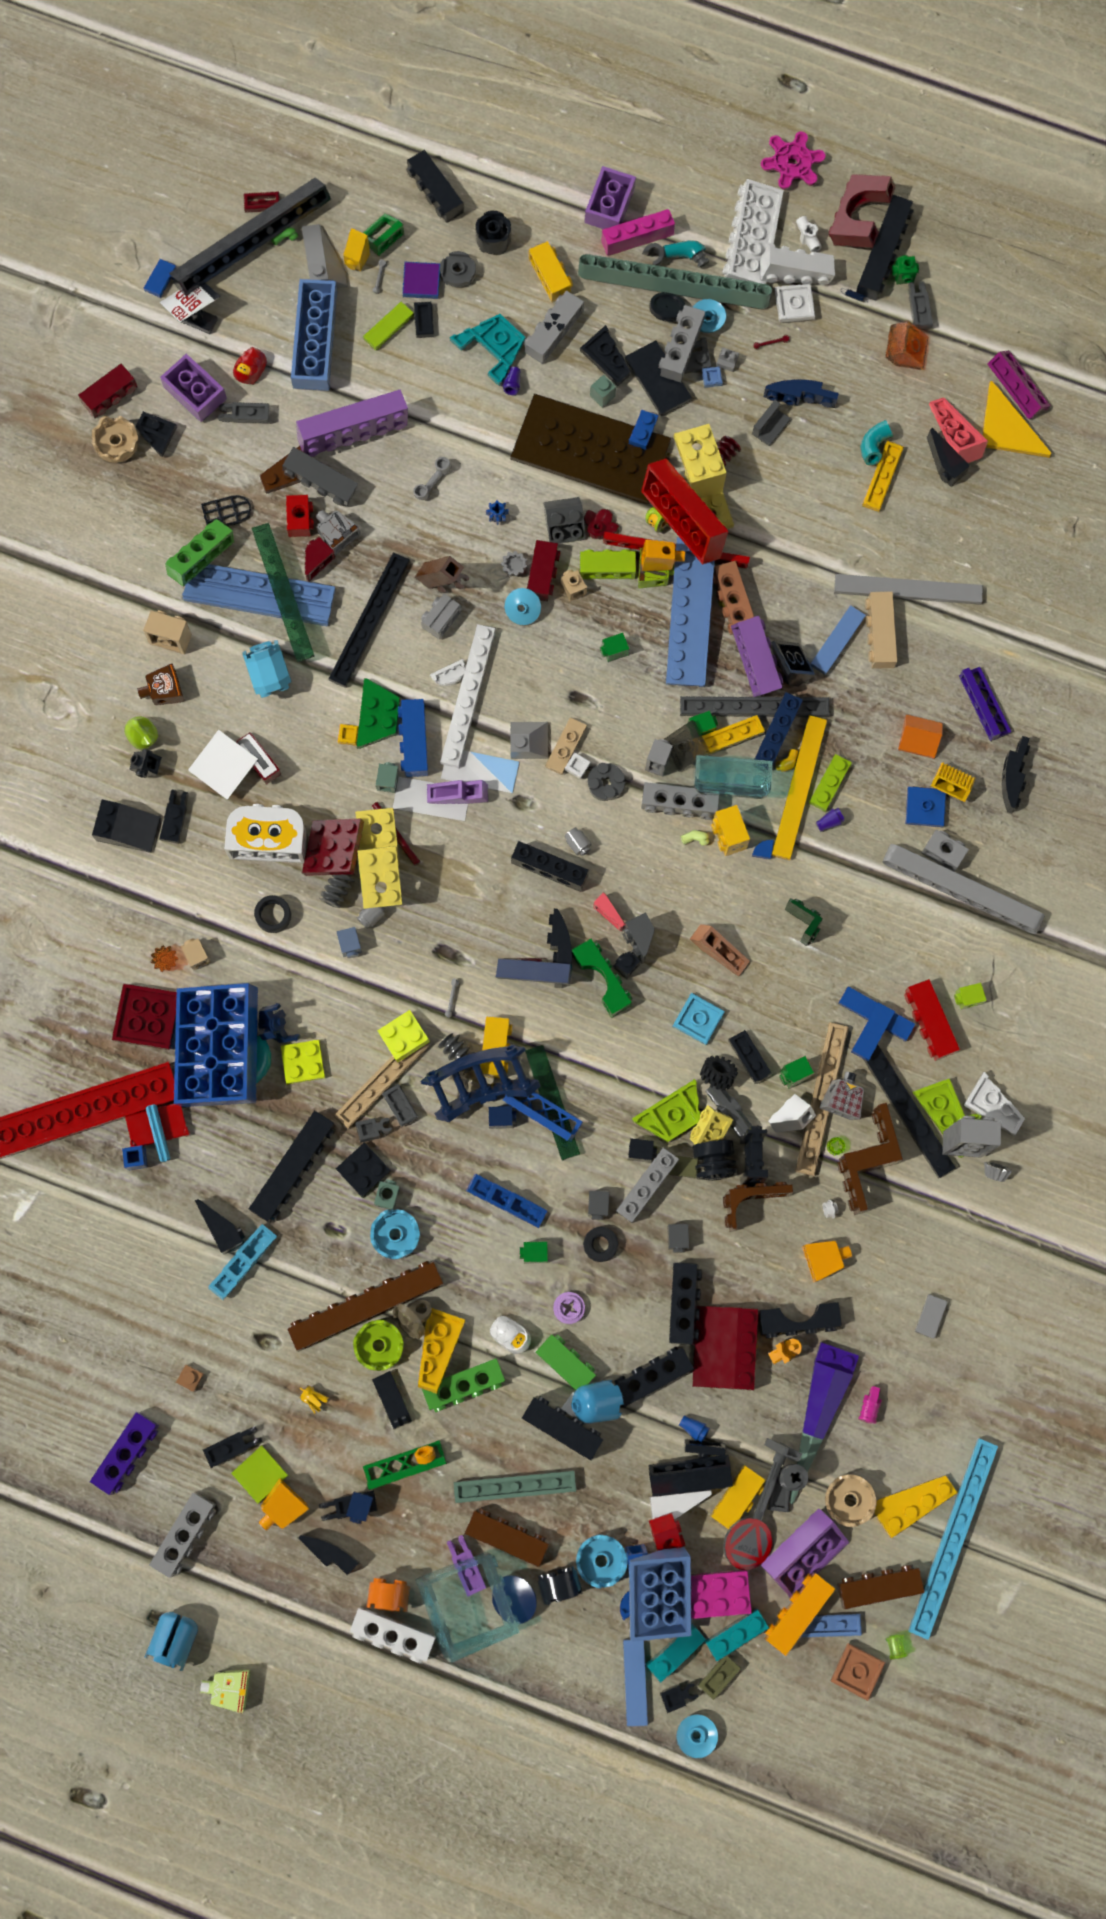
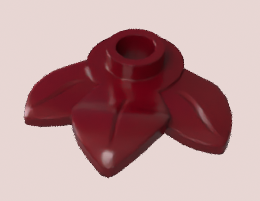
(600, 523)

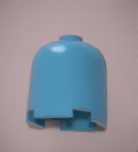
(597, 1402)

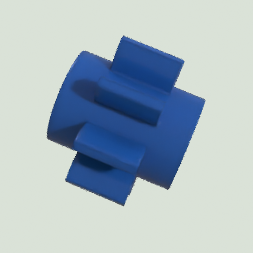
(497, 506)

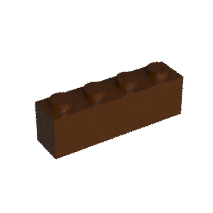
(507, 1538)
(881, 1587)

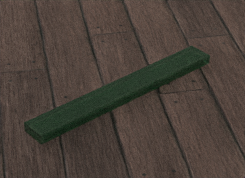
(283, 592)

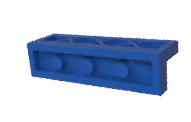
(544, 1120)

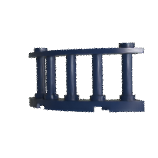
(520, 1087)

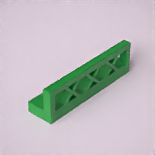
(383, 1480)

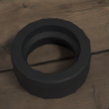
(272, 899)

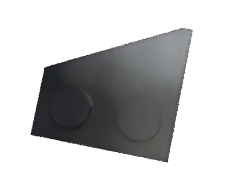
(156, 431)

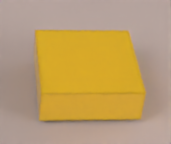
(348, 734)

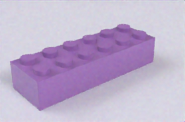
(352, 423)

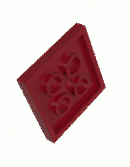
(333, 847)
(145, 1017)

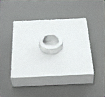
(794, 303)

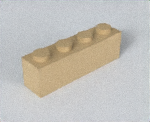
(882, 630)

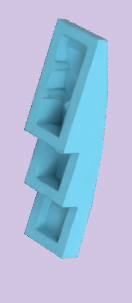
(242, 1262)

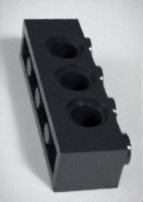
(549, 866)
(681, 1272)
(682, 1366)

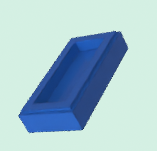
(159, 278)

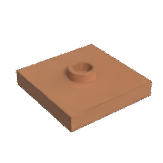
(857, 1671)

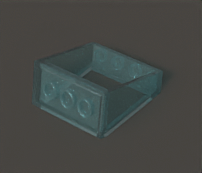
(459, 1650)

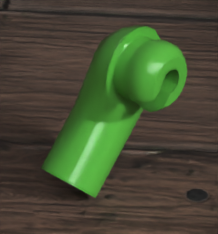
(290, 232)

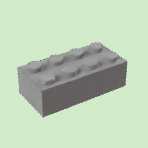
(972, 1137)

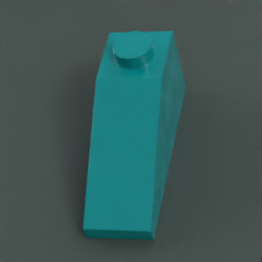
(675, 1654)

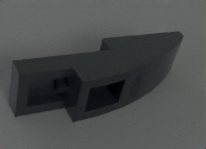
(1012, 778)
(559, 940)

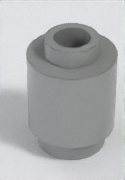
(578, 841)
(370, 916)

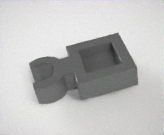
(370, 1130)

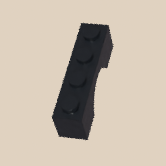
(774, 1321)

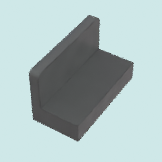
(770, 424)

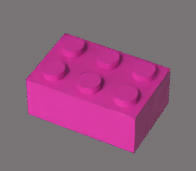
(720, 1594)

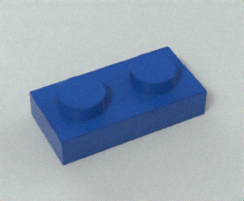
(643, 429)

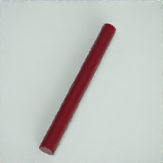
(401, 841)

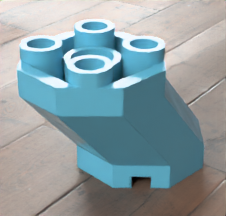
(267, 668)

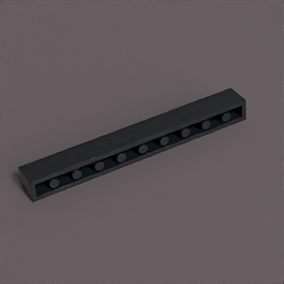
(250, 236)

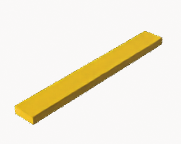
(799, 787)

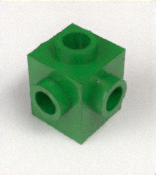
(905, 269)

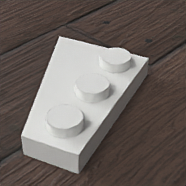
(990, 1102)

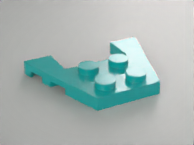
(499, 339)

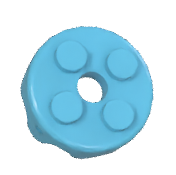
(385, 1224)
(616, 1561)

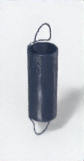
(852, 294)

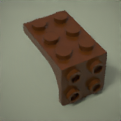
(742, 1192)

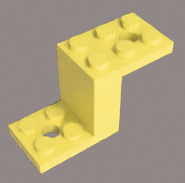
(704, 469)
(379, 859)

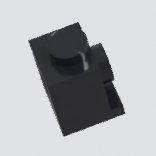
(626, 964)

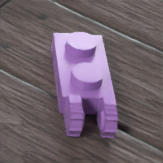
(471, 1577)

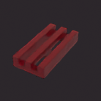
(261, 204)

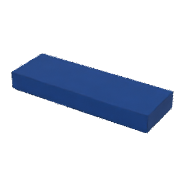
(873, 1031)

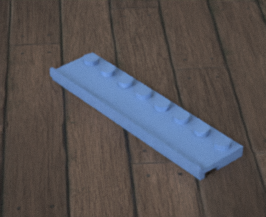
(253, 594)
(689, 620)

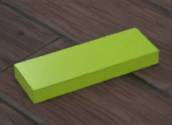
(388, 326)

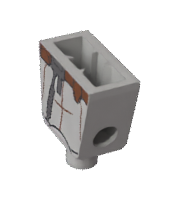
(336, 530)

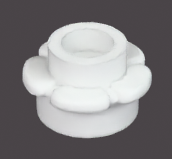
(830, 1209)

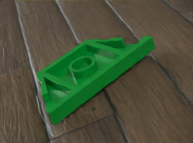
(377, 714)

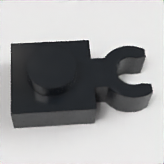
(675, 1698)

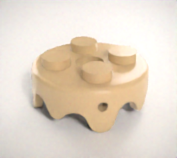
(115, 428)
(850, 1515)

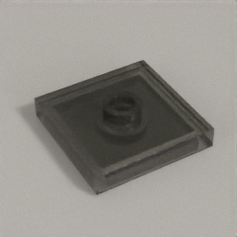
(687, 744)

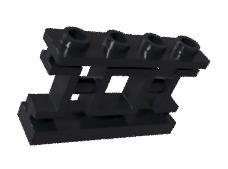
(753, 1148)

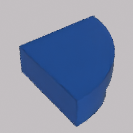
(763, 850)
(625, 1606)

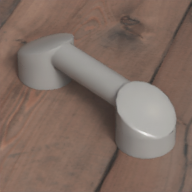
(422, 491)

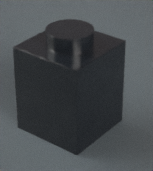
(641, 1150)

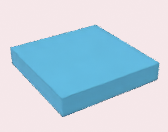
(698, 1019)

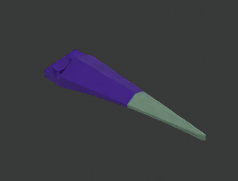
(829, 1382)

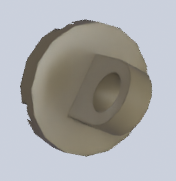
(410, 1320)

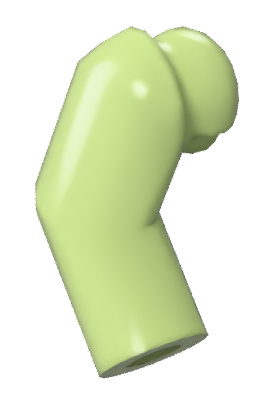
(696, 835)

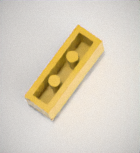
(550, 270)
(495, 1036)
(738, 1498)

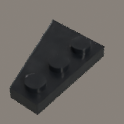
(605, 356)

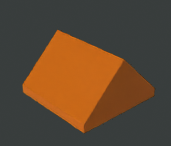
(920, 736)

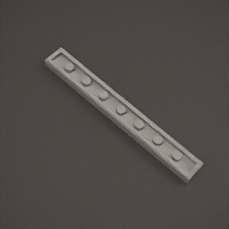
(909, 589)

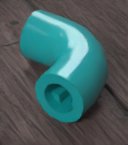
(872, 440)
(263, 1058)

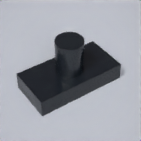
(202, 321)
(704, 1448)

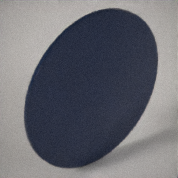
(522, 1598)

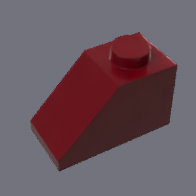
(317, 557)

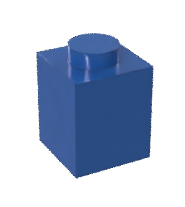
(135, 1158)

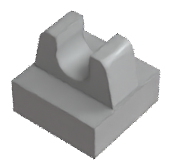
(727, 359)

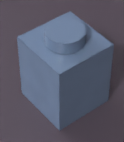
(349, 942)

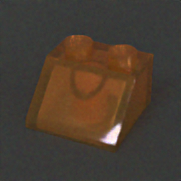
(906, 346)

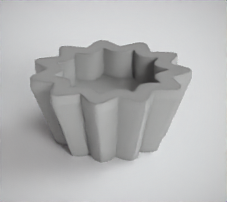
(514, 563)
(996, 1171)

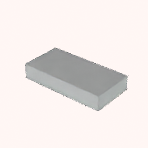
(931, 1316)

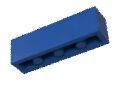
(414, 737)

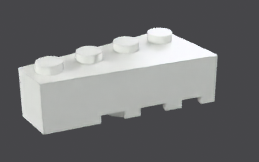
(796, 266)

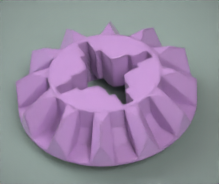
(567, 1298)

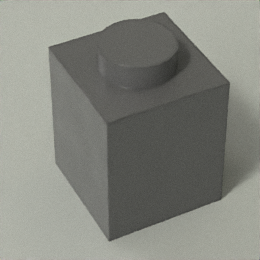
(598, 1204)
(678, 1237)

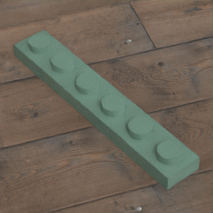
(514, 1486)

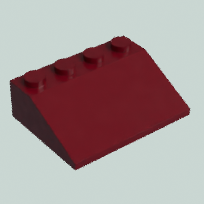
(725, 1348)

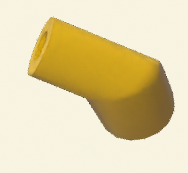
(787, 763)

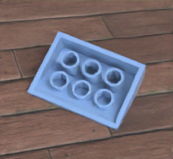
(660, 1595)

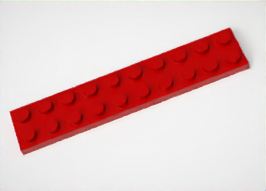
(86, 1109)

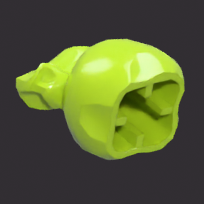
(141, 732)

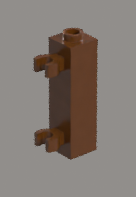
(440, 573)

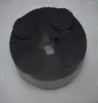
(493, 232)
(559, 1586)

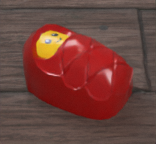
(250, 366)

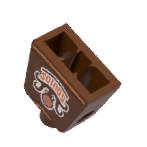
(162, 686)

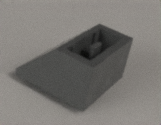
(564, 520)
(639, 934)

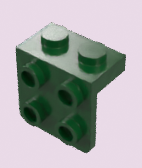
(810, 917)

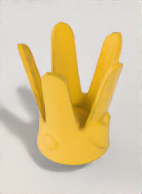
(309, 1397)

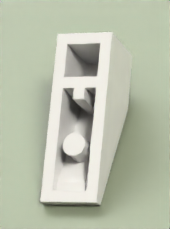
(676, 1503)

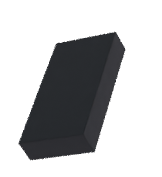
(423, 319)

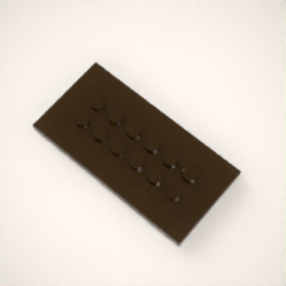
(586, 447)

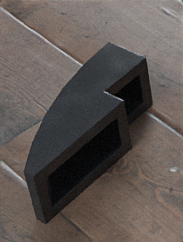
(329, 1552)

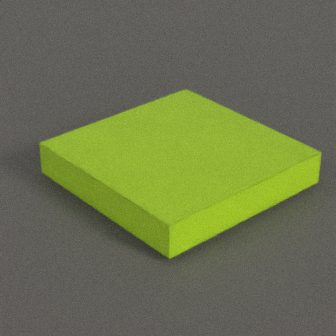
(259, 1474)

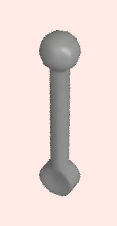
(382, 263)
(454, 983)

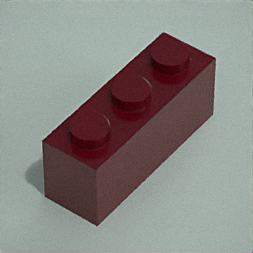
(108, 391)
(543, 569)

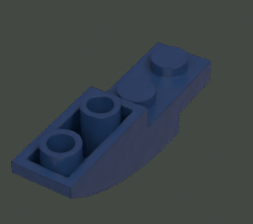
(793, 390)

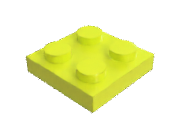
(403, 1036)
(302, 1062)

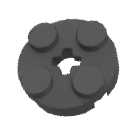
(454, 278)
(606, 792)

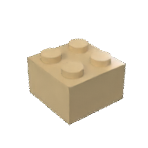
(167, 631)

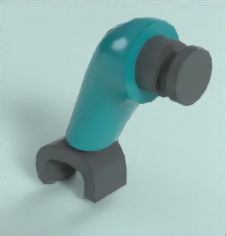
(690, 249)

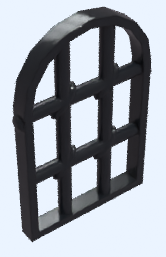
(232, 504)

